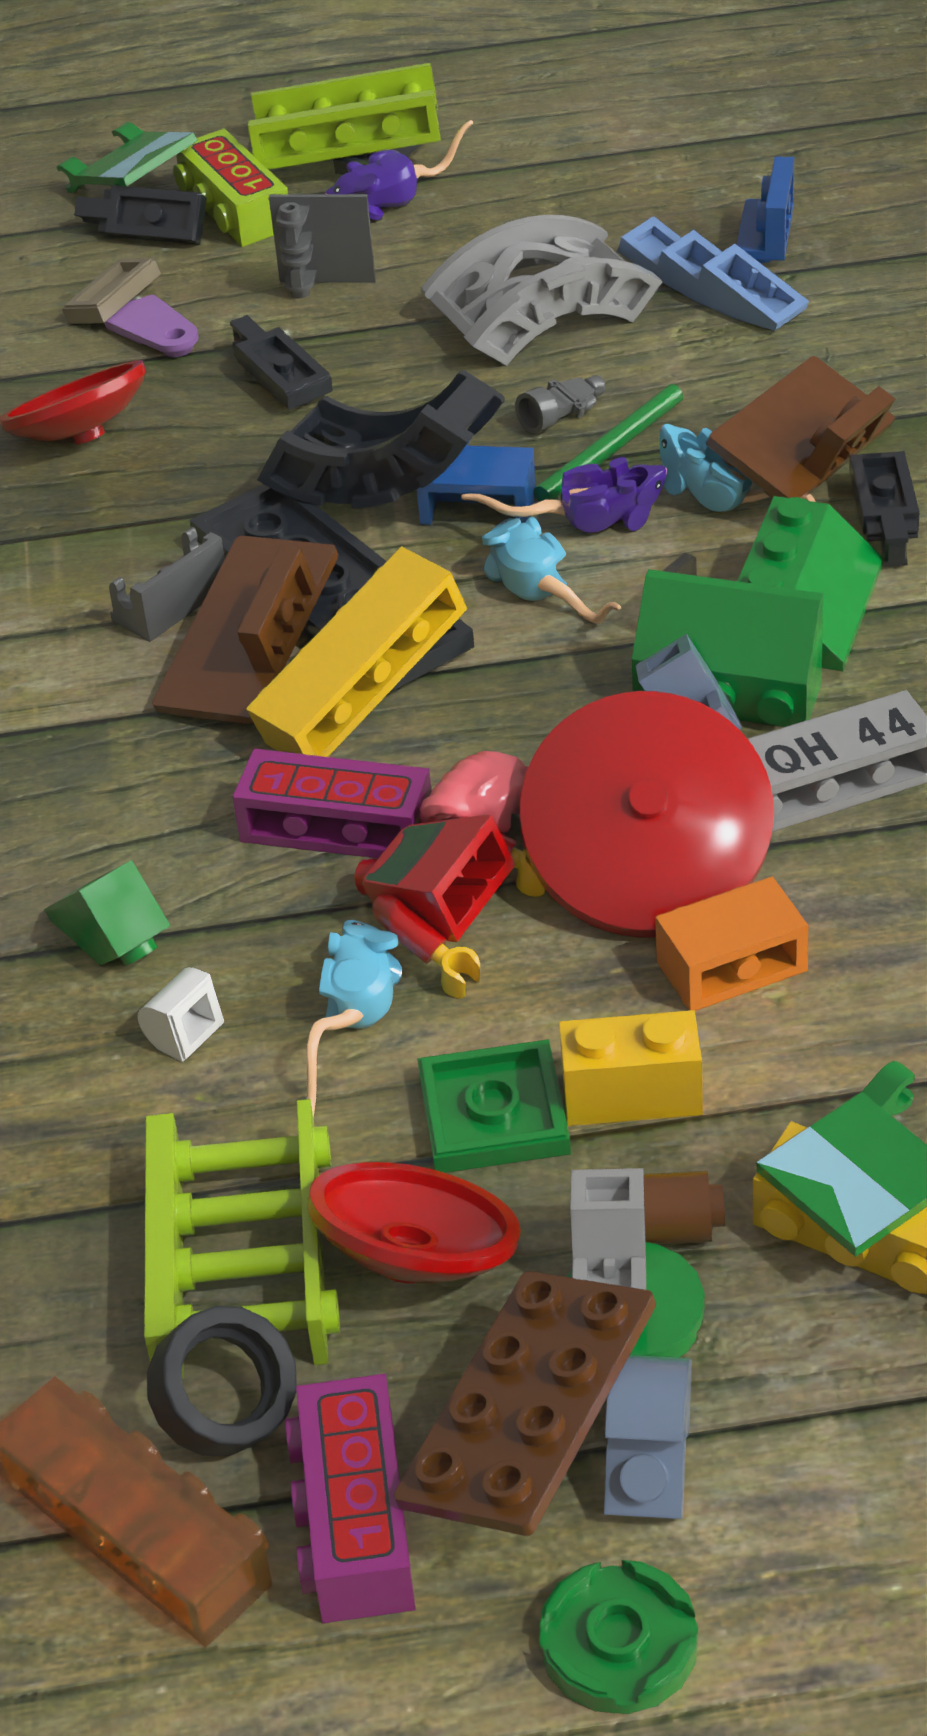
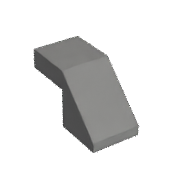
(608, 1226)

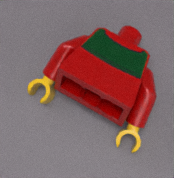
(437, 883)

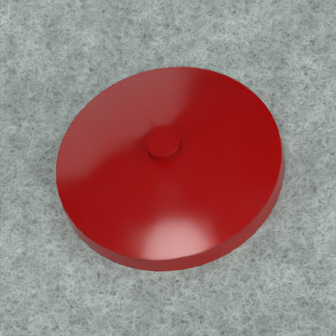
(644, 809)

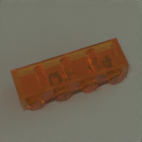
(134, 1510)

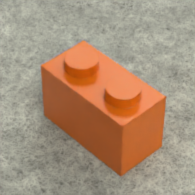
(731, 943)

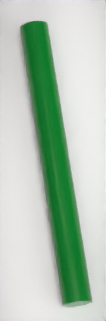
(613, 439)

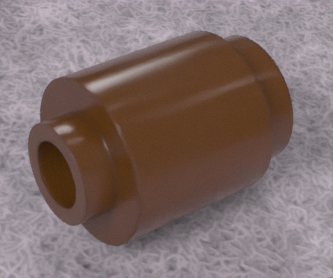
(682, 1207)

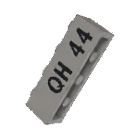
(844, 758)

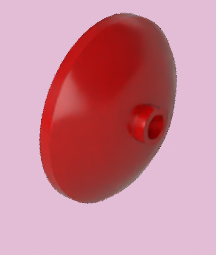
(77, 406)
(412, 1221)

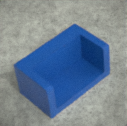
(486, 470)

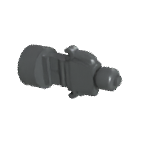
(542, 407)

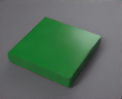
(493, 1106)

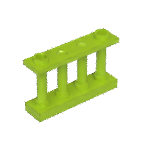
(344, 116)
(175, 1214)

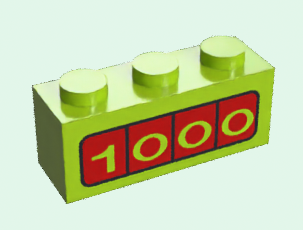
(233, 183)

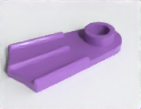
(156, 325)

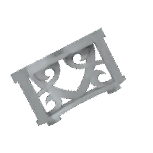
(513, 311)

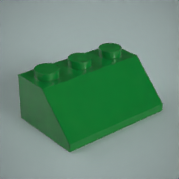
(817, 551)
(752, 636)

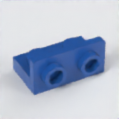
(768, 220)

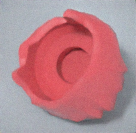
(478, 786)

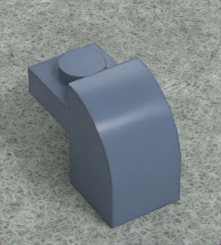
(684, 672)
(648, 1437)

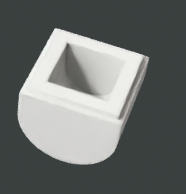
(182, 1014)

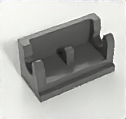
(172, 592)

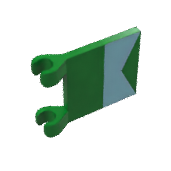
(129, 162)
(857, 1165)

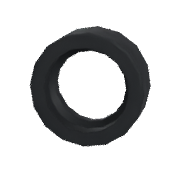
(272, 1362)

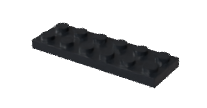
(277, 516)

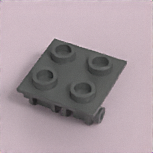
(321, 239)

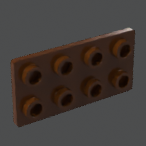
(802, 430)
(245, 628)
(525, 1403)

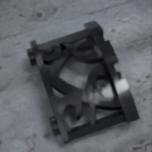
(377, 456)

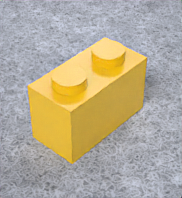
(631, 1068)

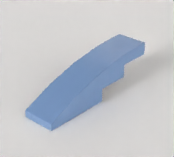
(717, 279)

